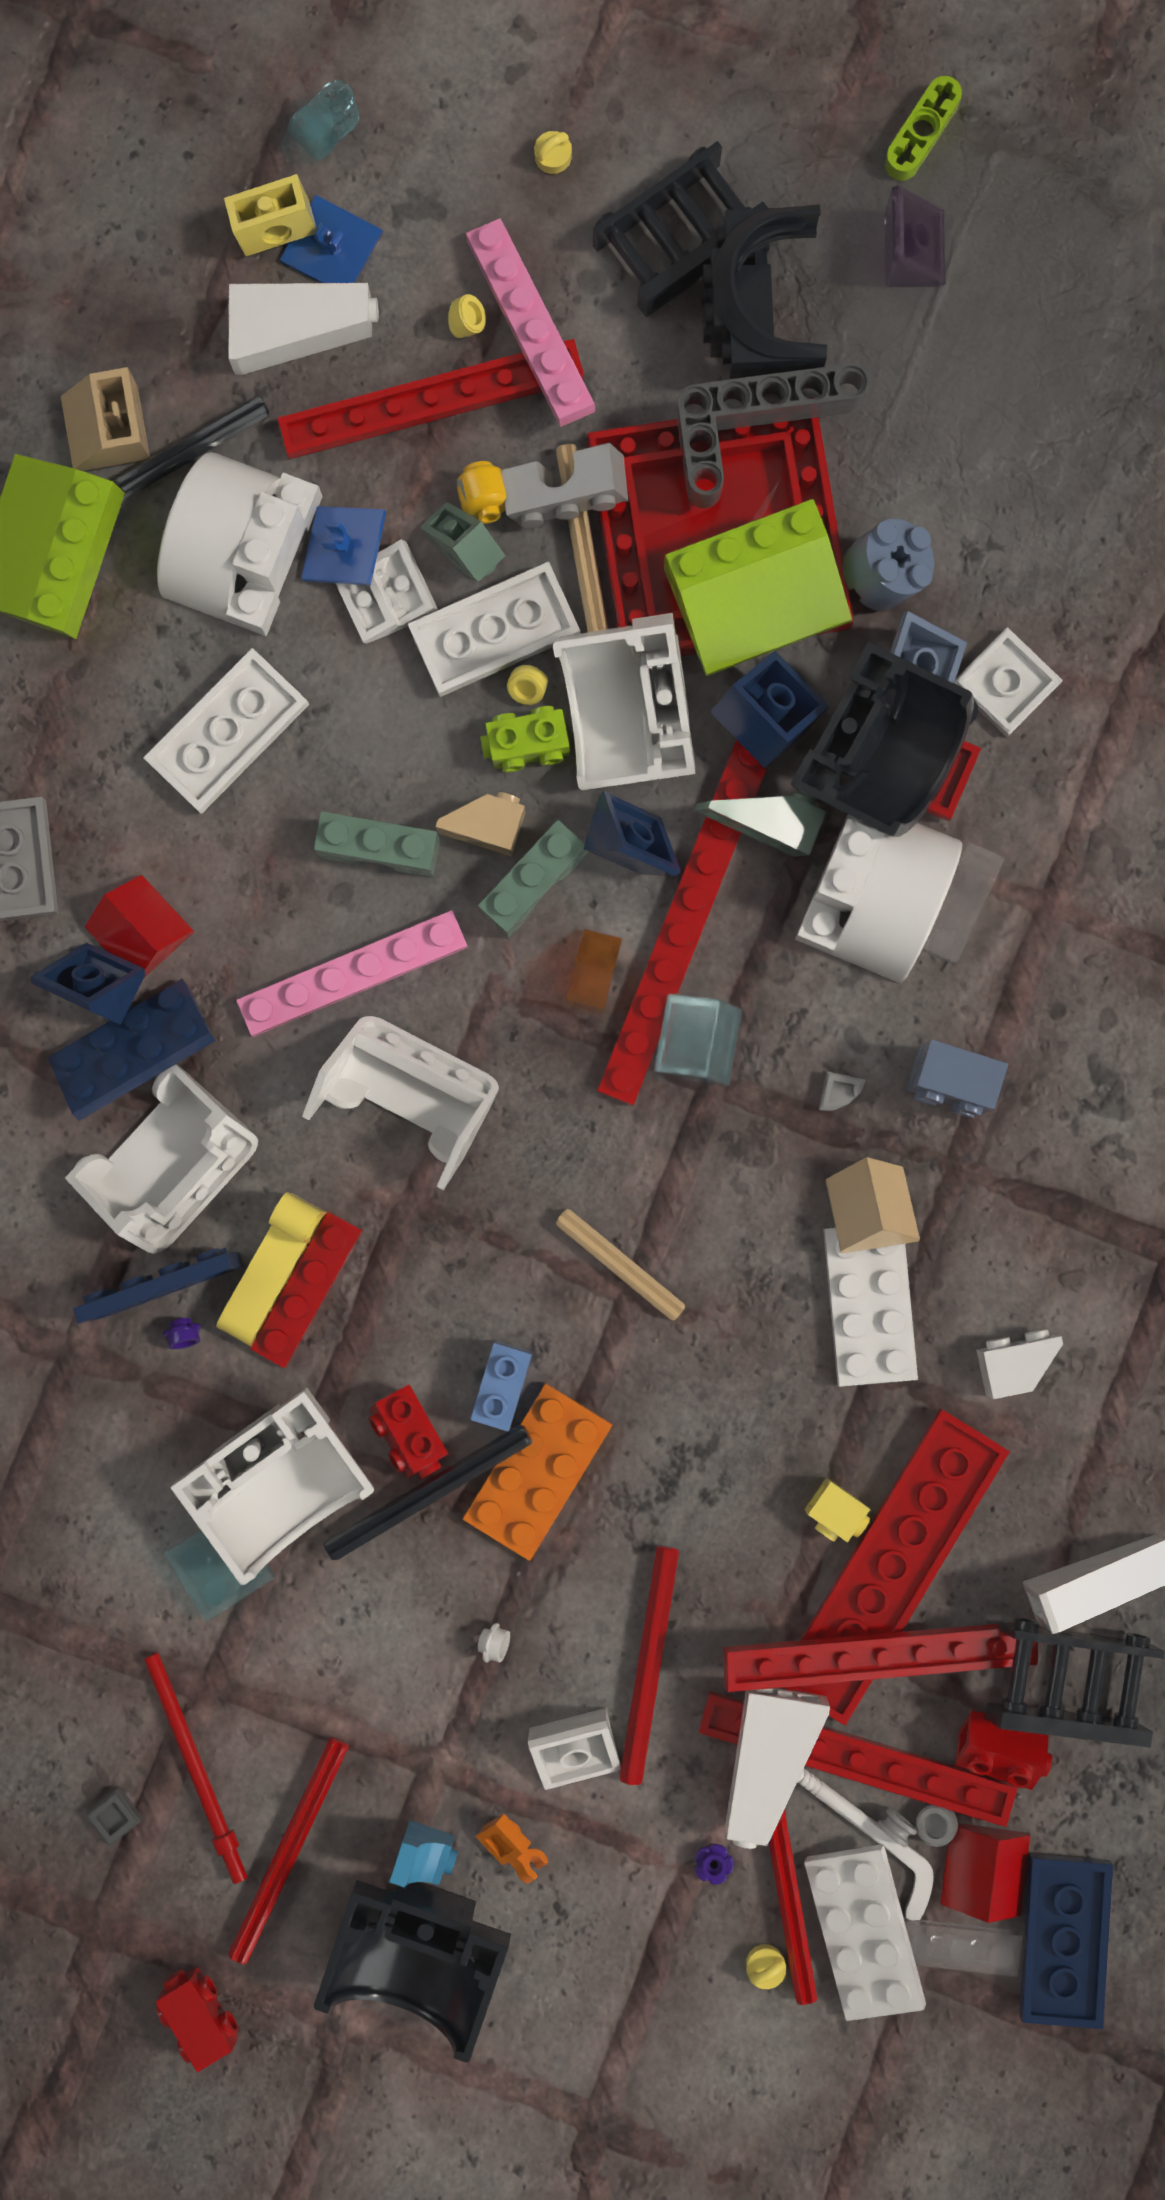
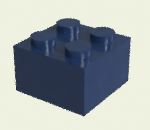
(769, 709)

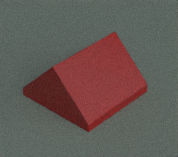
(138, 924)
(985, 1872)

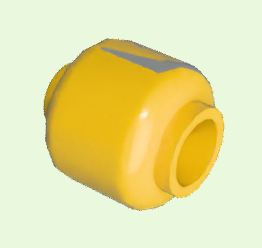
(482, 491)

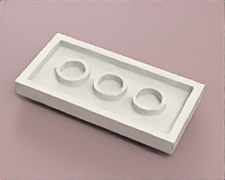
(493, 629)
(226, 730)
(870, 1314)
(865, 1933)

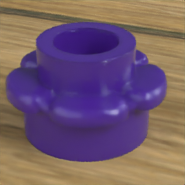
(182, 1333)
(711, 1853)

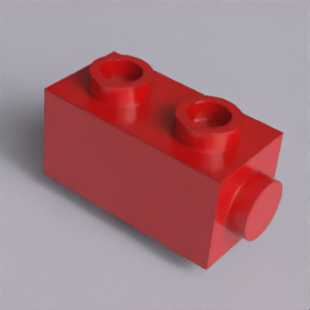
(408, 1433)
(1002, 1753)
(196, 2018)

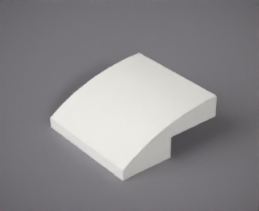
(393, 598)

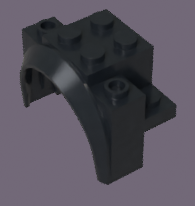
(740, 296)

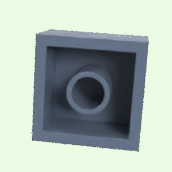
(956, 1078)

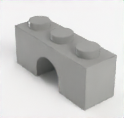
(595, 484)

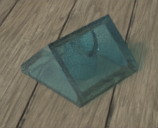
(698, 1039)

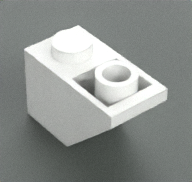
(1016, 1366)

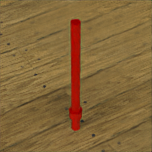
(224, 1840)

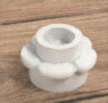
(494, 1643)

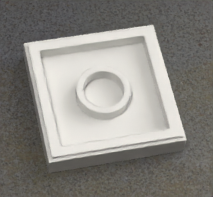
(1008, 682)

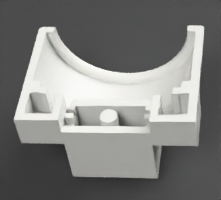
(229, 526)
(621, 692)
(890, 890)
(275, 1484)

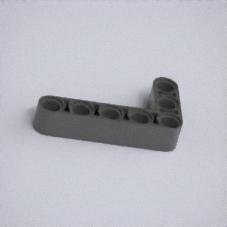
(754, 412)

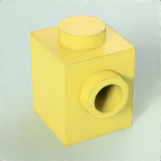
(837, 1512)

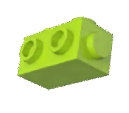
(526, 739)

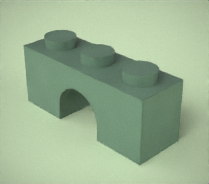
(388, 844)
(531, 878)

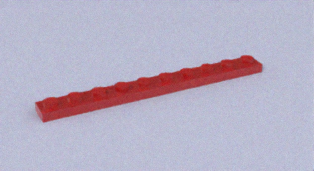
(679, 934)

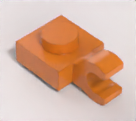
(509, 1845)

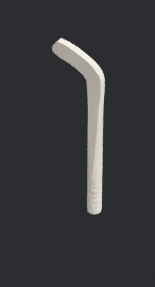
(922, 1869)

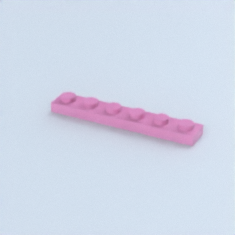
(530, 322)
(352, 973)

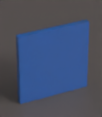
(337, 247)
(344, 545)

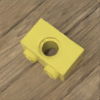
(270, 215)

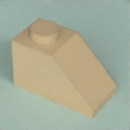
(486, 823)

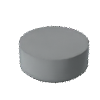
(936, 1825)

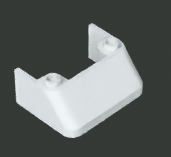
(411, 1081)

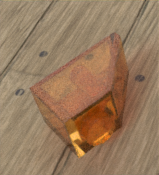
(593, 971)

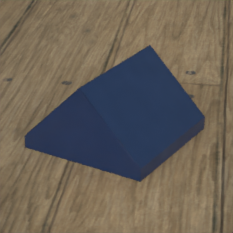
(630, 838)
(93, 981)

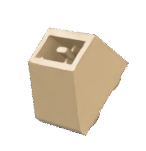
(105, 420)

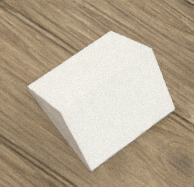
(574, 1749)

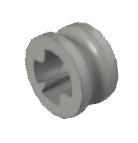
(897, 1827)

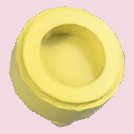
(553, 152)
(466, 316)
(527, 684)
(765, 1966)

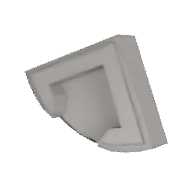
(839, 1091)

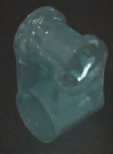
(324, 121)

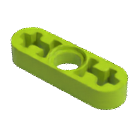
(923, 144)

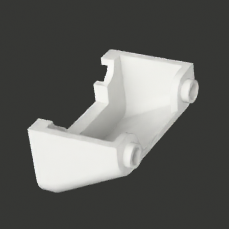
(166, 1165)

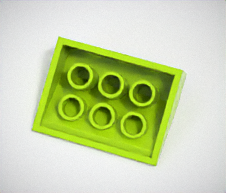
(53, 541)
(758, 587)

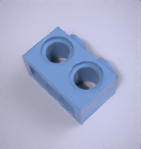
(501, 1385)

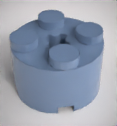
(889, 564)

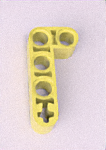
(273, 1264)

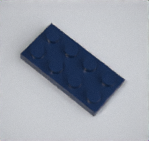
(129, 1054)
(145, 1289)
(1066, 1941)

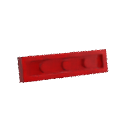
(306, 1289)

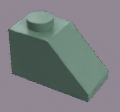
(463, 541)

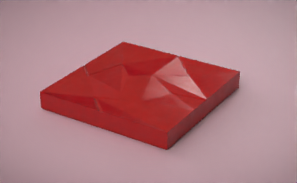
(763, 472)

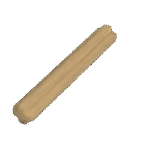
(620, 1264)

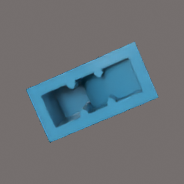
(423, 1856)

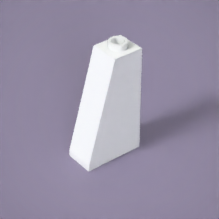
(295, 320)
(1096, 1583)
(770, 1756)

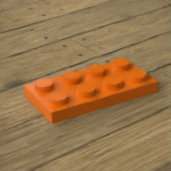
(535, 1483)

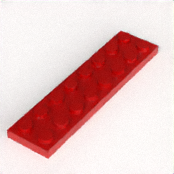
(905, 1544)

